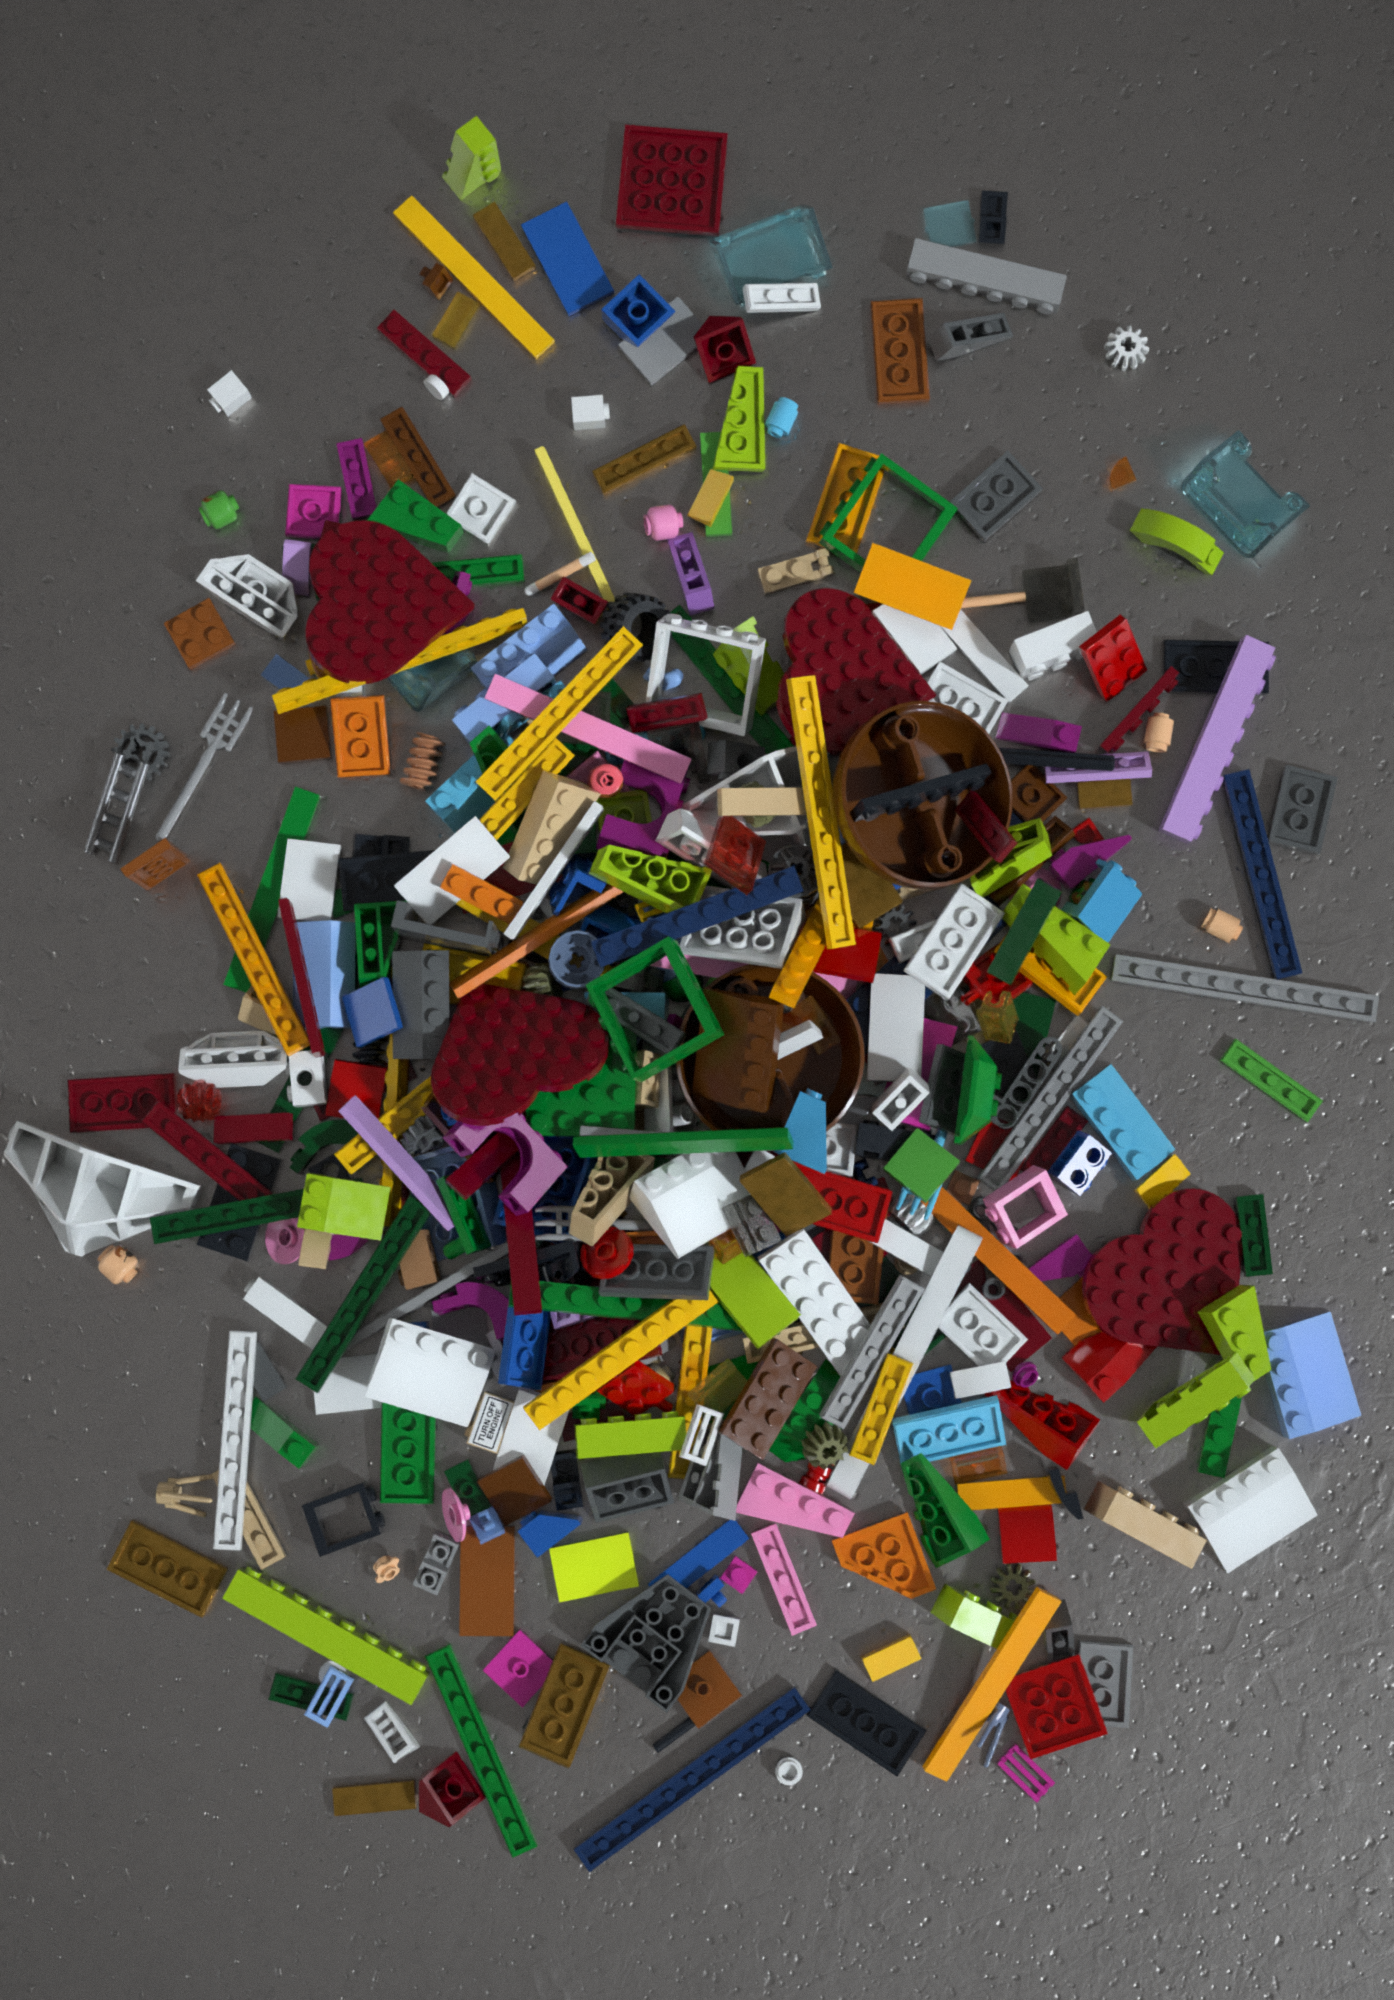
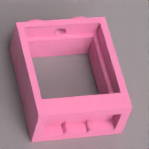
(1047, 1195)

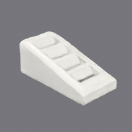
(390, 1748)

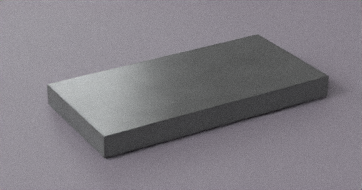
(660, 1275)

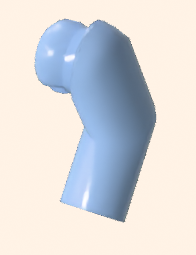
(671, 679)

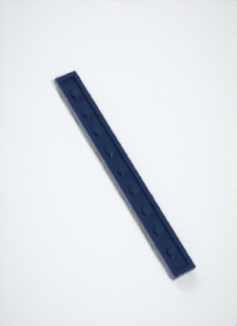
(691, 1779)

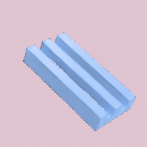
(340, 1676)

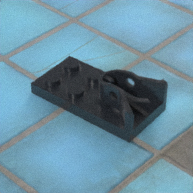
(554, 1264)

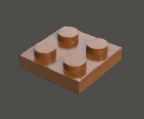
(199, 633)

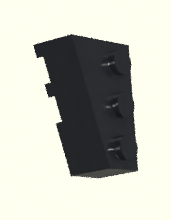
(880, 1142)

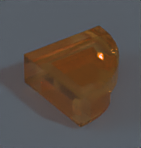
(1121, 475)

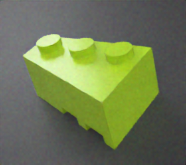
(473, 159)
(737, 664)
(1030, 851)
(1237, 1327)
(972, 1616)

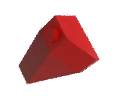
(1105, 1363)
(1051, 1426)

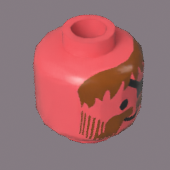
(596, 776)

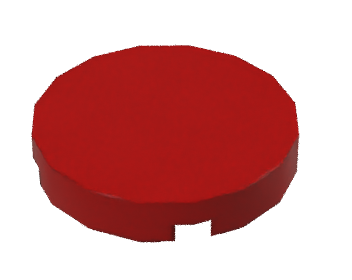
(608, 1255)

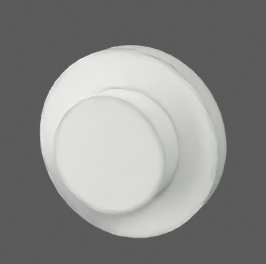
(788, 1771)

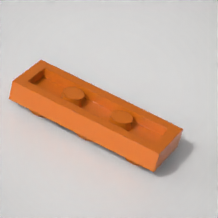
(481, 894)

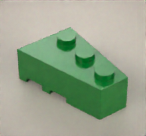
(417, 519)
(375, 940)

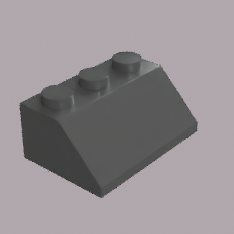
(626, 1484)

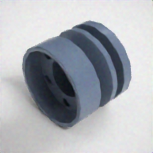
(561, 953)

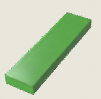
(722, 524)
(1271, 1080)

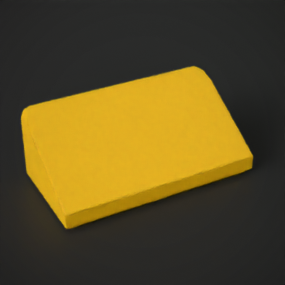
(711, 497)
(1162, 1180)
(891, 1657)

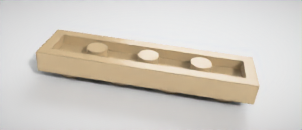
(258, 1531)

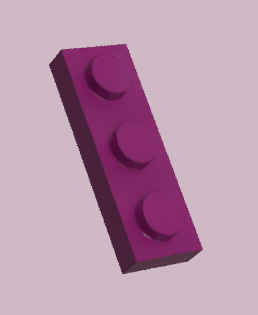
(357, 478)

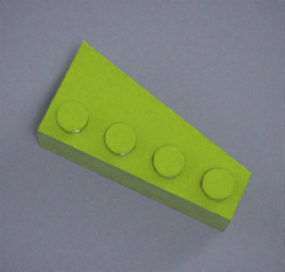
(650, 878)
(1063, 943)
(1196, 1399)
(629, 1436)

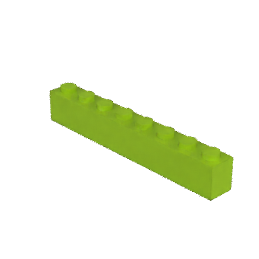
(326, 1635)

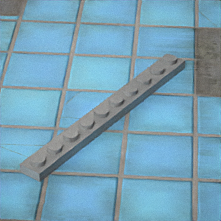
(1245, 988)

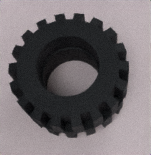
(624, 611)

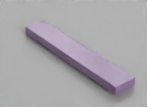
(397, 1159)

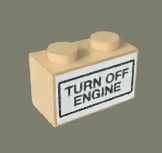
(490, 1422)

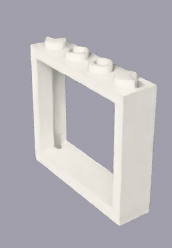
(716, 719)

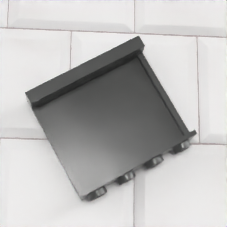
(406, 925)

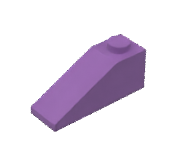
(691, 574)

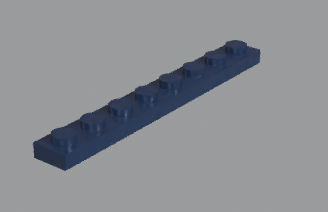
(1262, 874)
(696, 917)

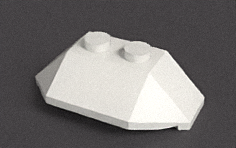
(252, 591)
(233, 1059)

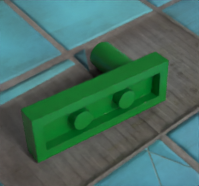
(467, 1223)

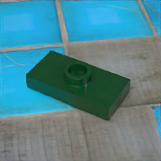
(465, 1485)

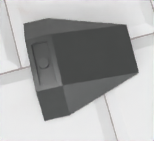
(653, 1639)

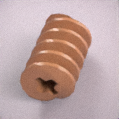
(422, 761)

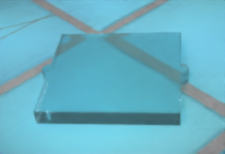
(950, 224)

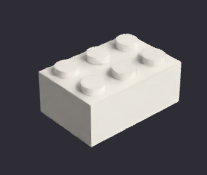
(1051, 646)

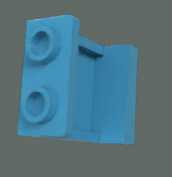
(1106, 901)

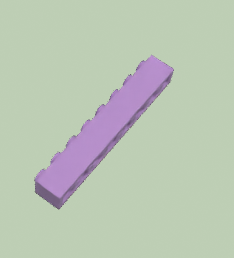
(1216, 739)

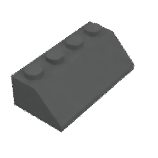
(422, 1000)

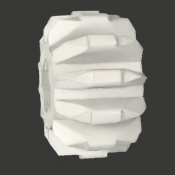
(1135, 345)
(912, 1223)

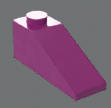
(1039, 732)
(1080, 861)
(1062, 1261)

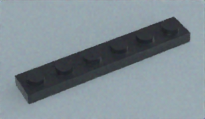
(915, 794)

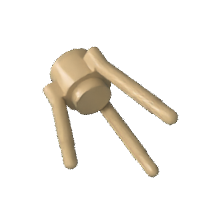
(171, 1494)

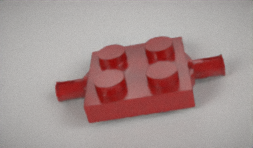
(982, 982)
(638, 1389)

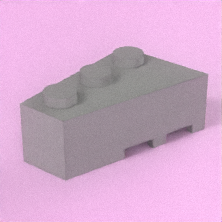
(716, 1485)

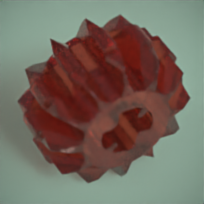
(199, 1101)

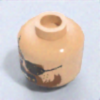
(117, 1264)

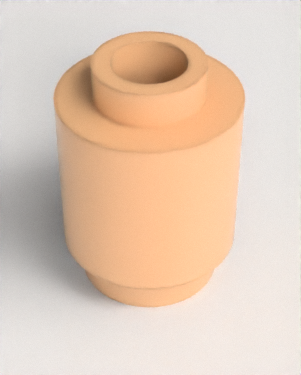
(1158, 732)
(1222, 925)

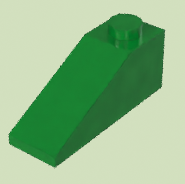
(281, 1434)

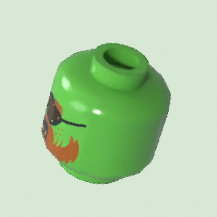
(219, 509)

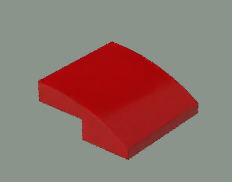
(356, 1079)
(1027, 1534)

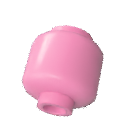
(662, 522)

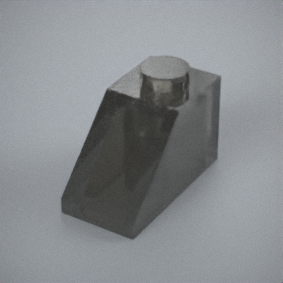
(646, 980)

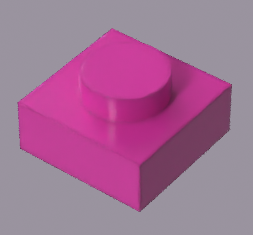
(738, 1574)

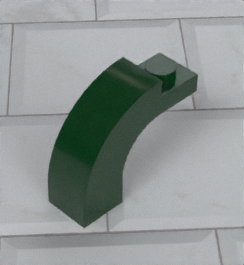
(318, 1138)

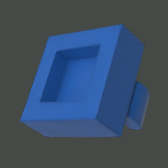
(712, 1591)

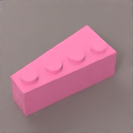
(785, 1501)

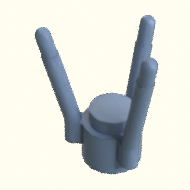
(997, 1717)

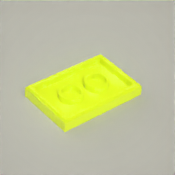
(594, 1567)

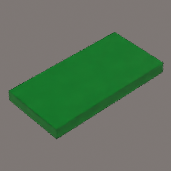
(407, 1456)

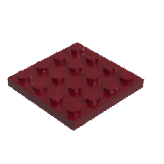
(671, 180)

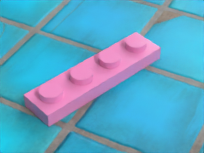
(783, 1579)

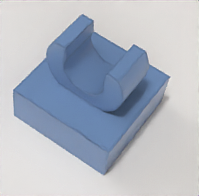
(486, 1525)

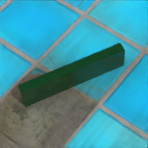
(1024, 931)

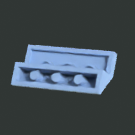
(330, 968)

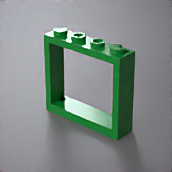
(858, 489)
(609, 1021)

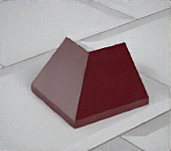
(723, 346)
(448, 1791)

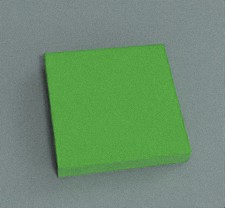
(921, 1165)

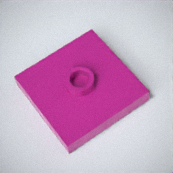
(309, 508)
(520, 1668)

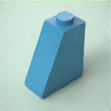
(808, 1131)

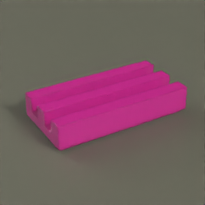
(1043, 1789)

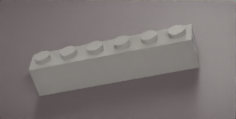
(986, 276)

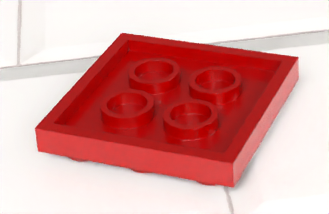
(1055, 1706)

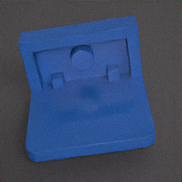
(574, 872)

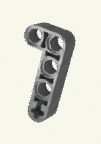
(1023, 1080)

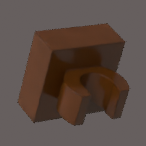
(436, 280)

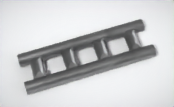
(131, 800)

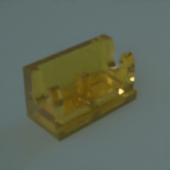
(998, 1019)

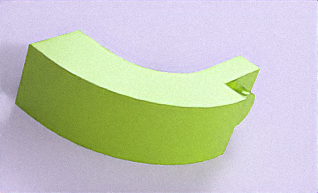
(1179, 536)

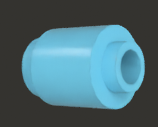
(781, 417)

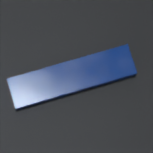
(706, 1554)

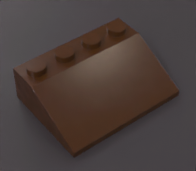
(743, 1062)

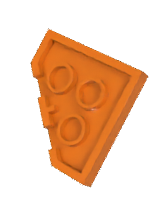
(887, 1555)

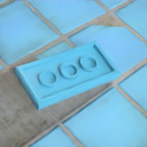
(950, 1430)

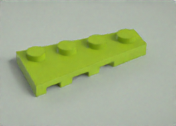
(743, 429)

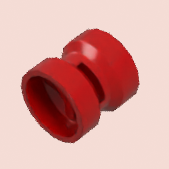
(816, 1478)

